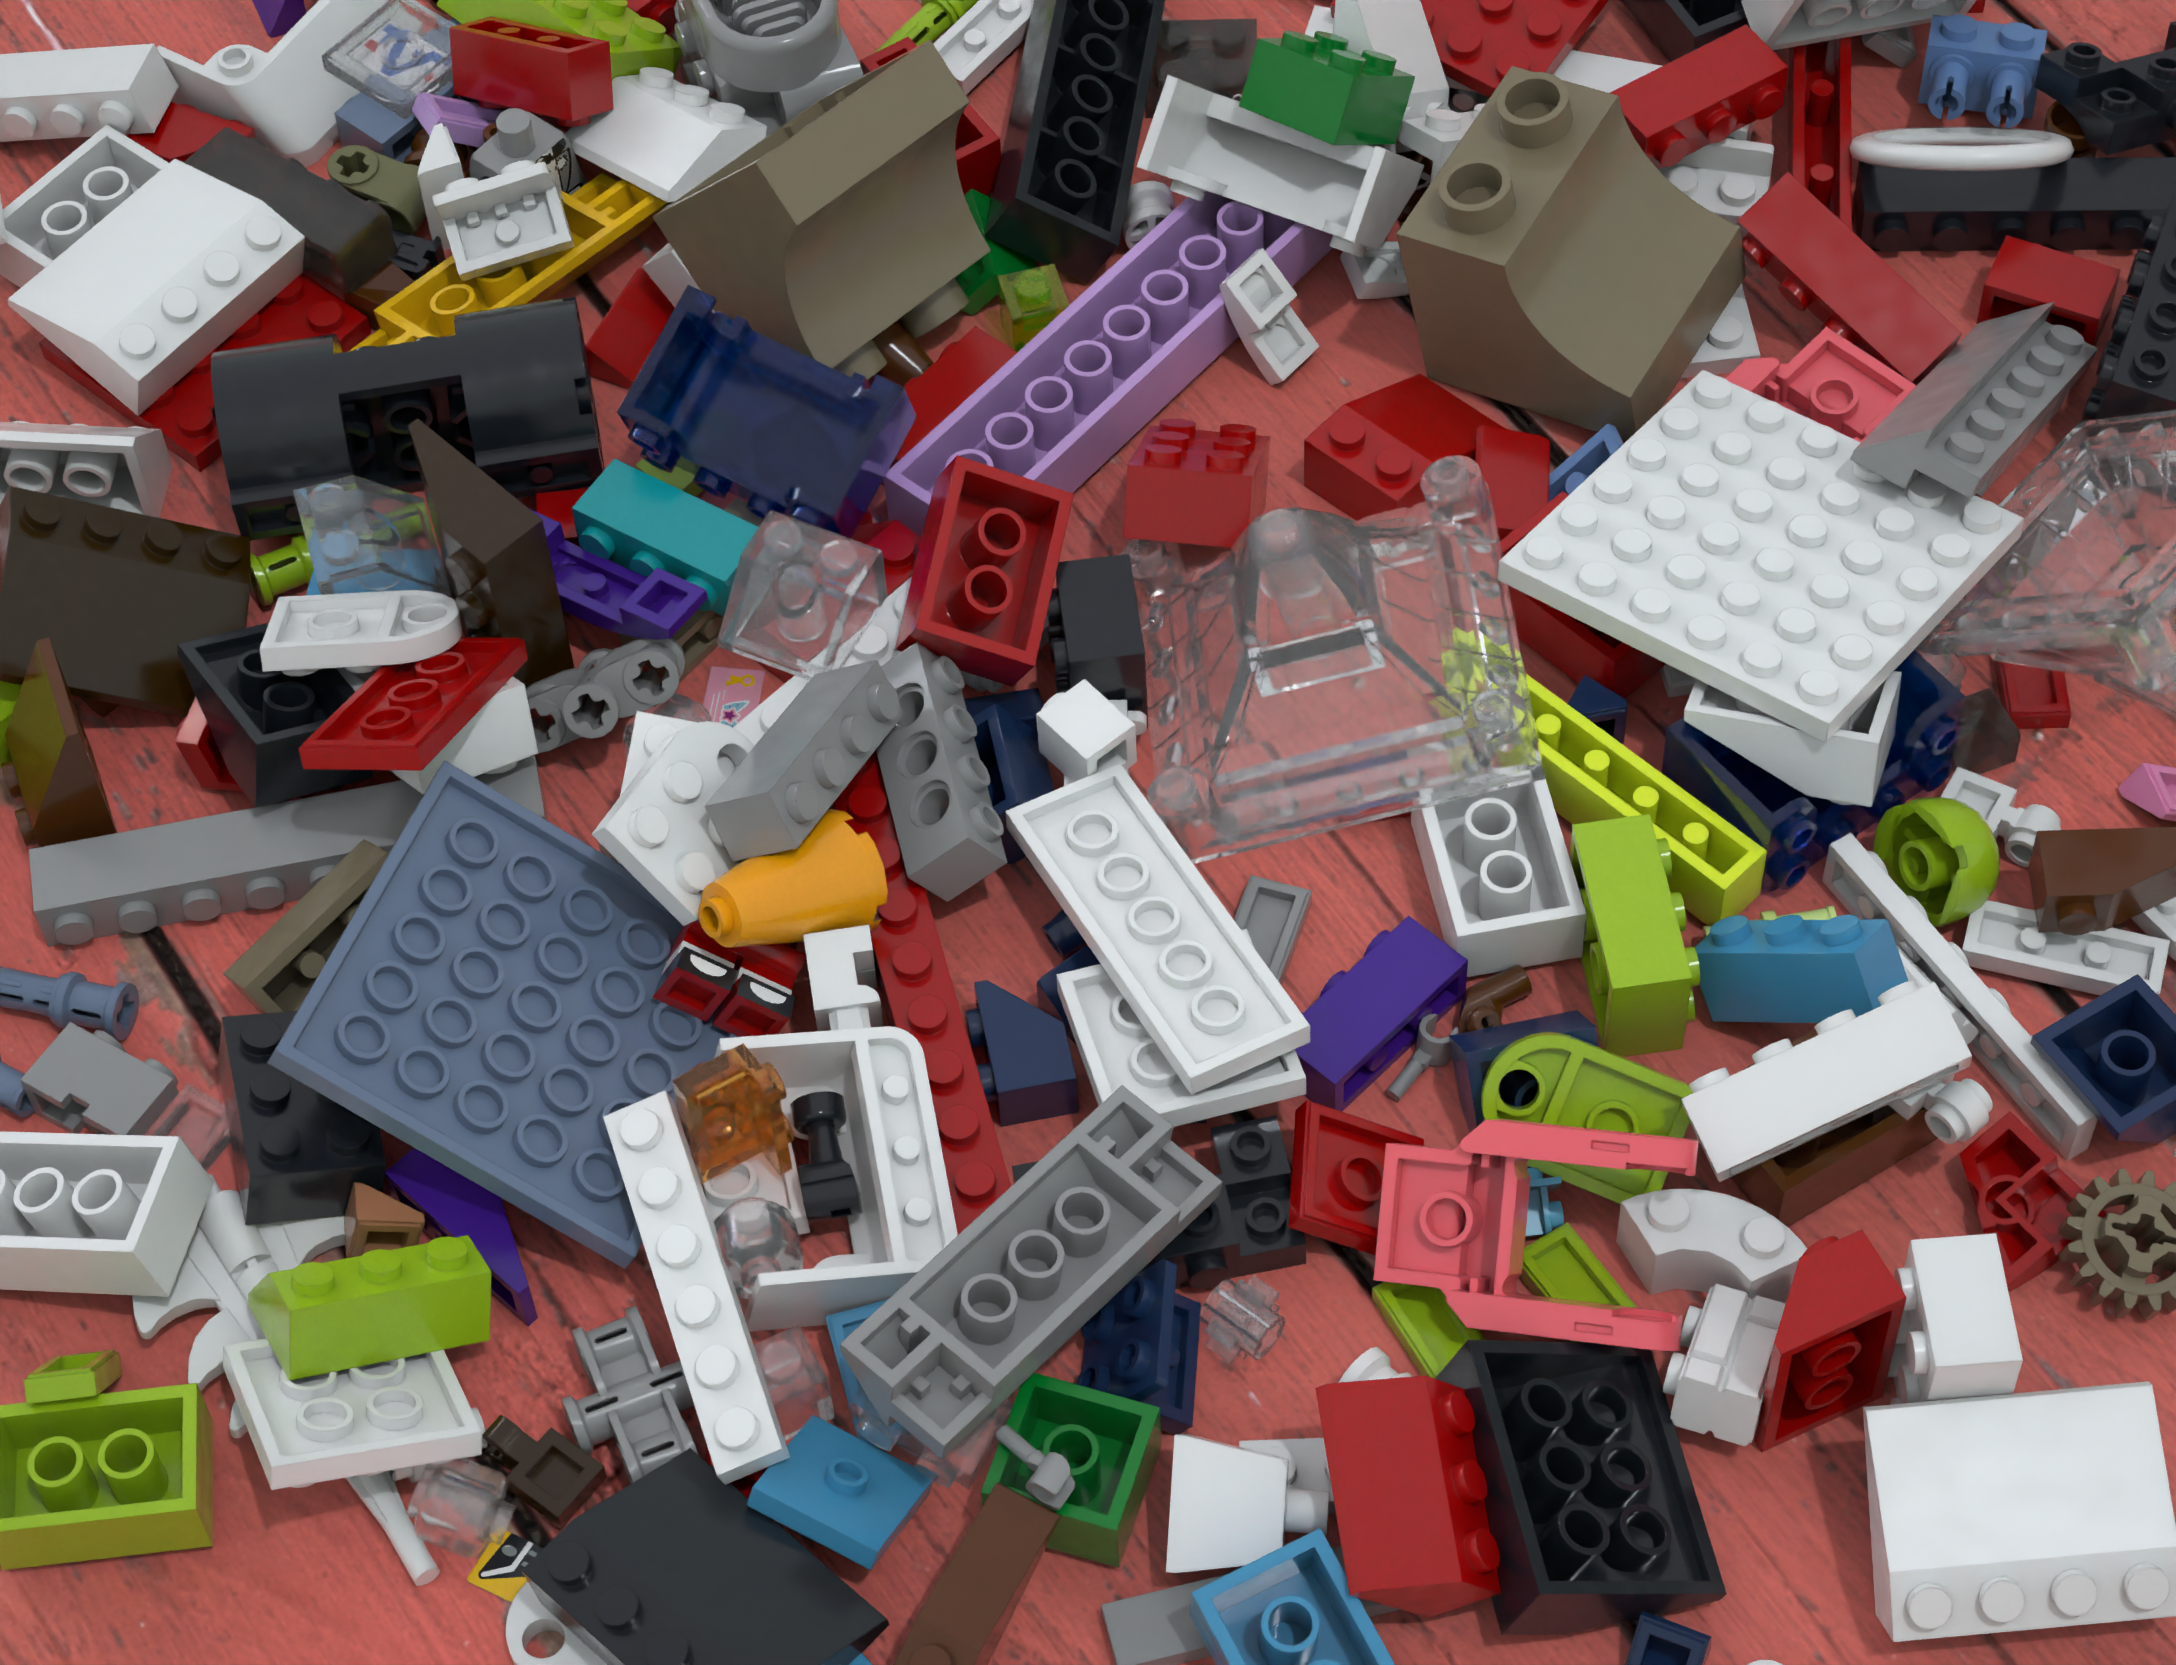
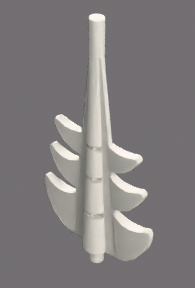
(219, 1272)

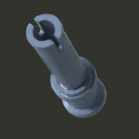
(72, 1000)

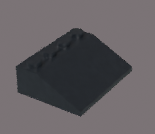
(1583, 1485)
(696, 1579)

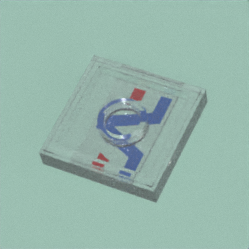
(395, 55)

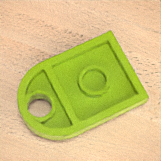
(1589, 1090)

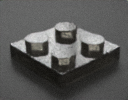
(1203, 53)

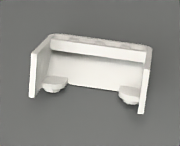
(280, 91)
(1235, 153)
(894, 1158)

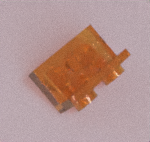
(733, 1113)

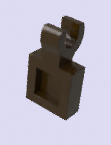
(545, 1474)

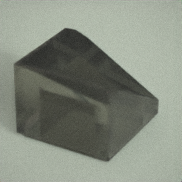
(1986, 735)

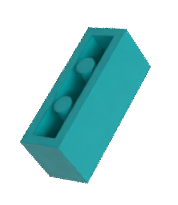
(656, 525)

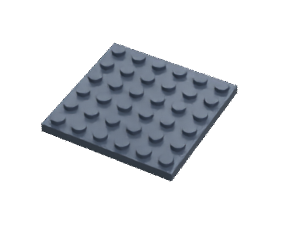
(502, 1008)

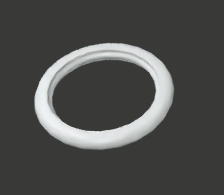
(1961, 148)

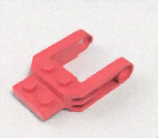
(1828, 384)
(1462, 1223)

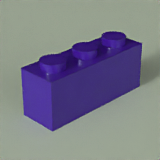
(1376, 1010)

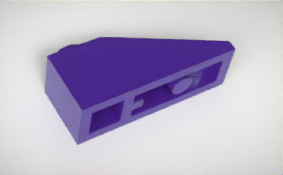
(462, 1208)

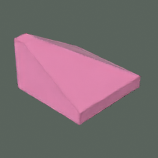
(2152, 789)

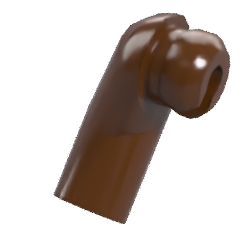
(1485, 1001)

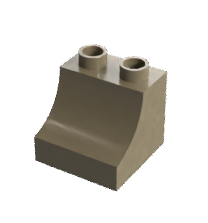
(840, 218)
(1563, 261)

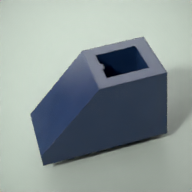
(1026, 1056)

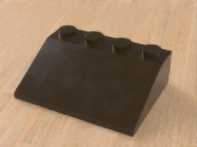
(493, 557)
(114, 596)

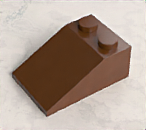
(53, 760)

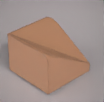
(379, 1222)

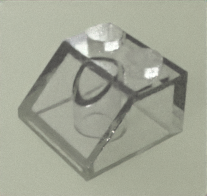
(369, 538)
(802, 597)

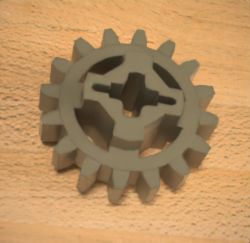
(2124, 1249)

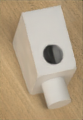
(1233, 1505)

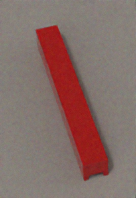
(1822, 123)

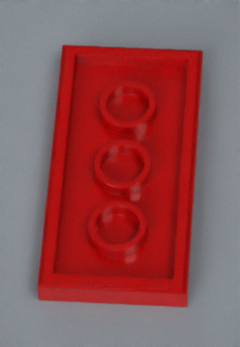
(413, 708)

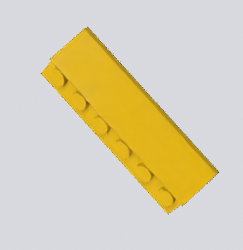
(601, 221)

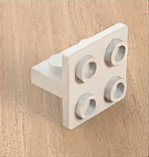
(503, 219)

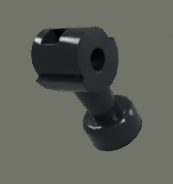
(828, 1180)

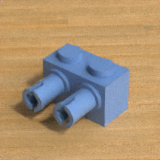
(1981, 68)

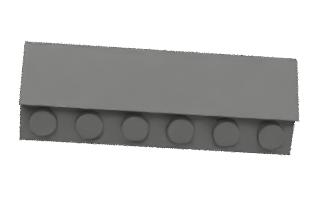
(1980, 404)
(1028, 1273)

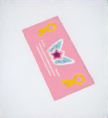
(732, 693)

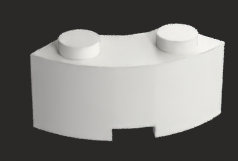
(1705, 1240)

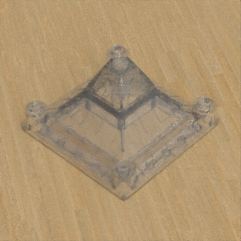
(2092, 568)
(1333, 670)

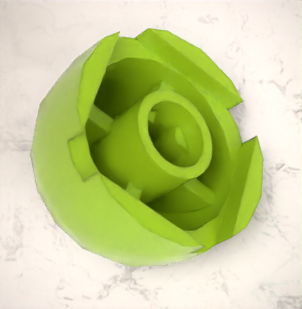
(1939, 856)

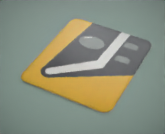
(501, 1566)

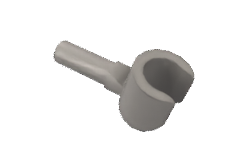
(1428, 1052)
(1051, 1476)

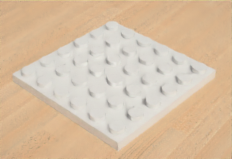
(1760, 554)

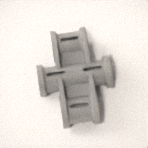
(605, 691)
(632, 1397)

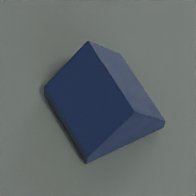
(1601, 707)
(1667, 1643)

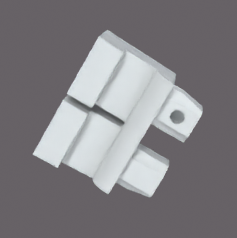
(843, 979)

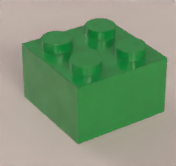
(1327, 89)
(1109, 1453)

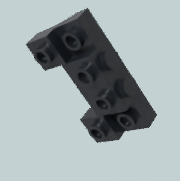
(2112, 101)
(1248, 1222)

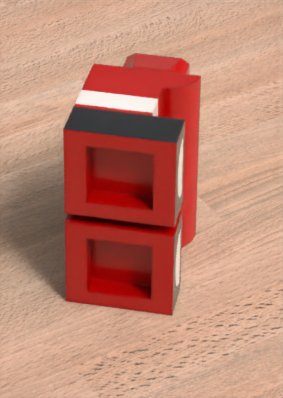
(743, 983)

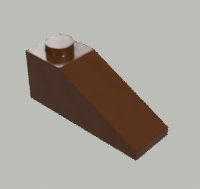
(2100, 876)
(981, 1583)

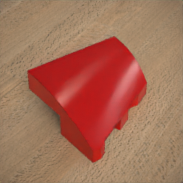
(2019, 1197)

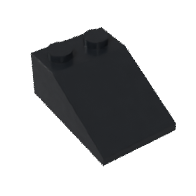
(264, 715)

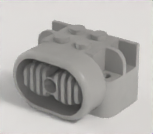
(765, 53)

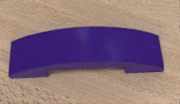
(617, 596)

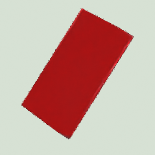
(628, 331)
(1516, 472)

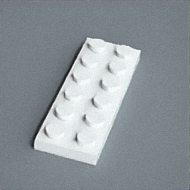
(1157, 928)

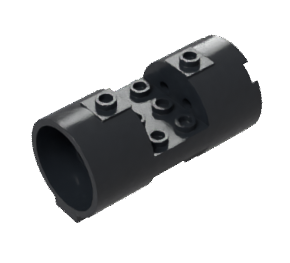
(499, 391)

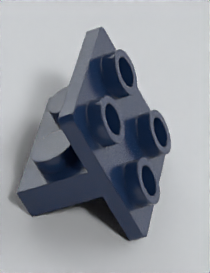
(1146, 1346)

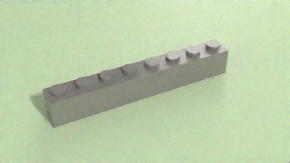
(225, 859)

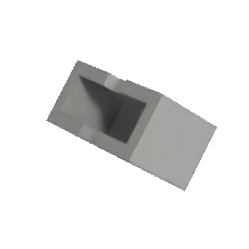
(97, 1085)

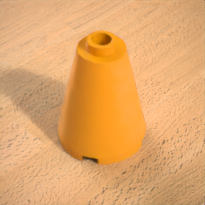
(819, 887)

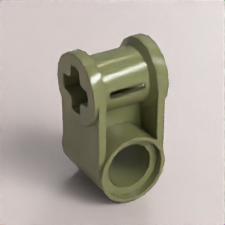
(383, 181)

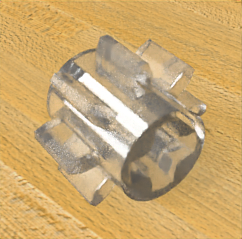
(1242, 1319)

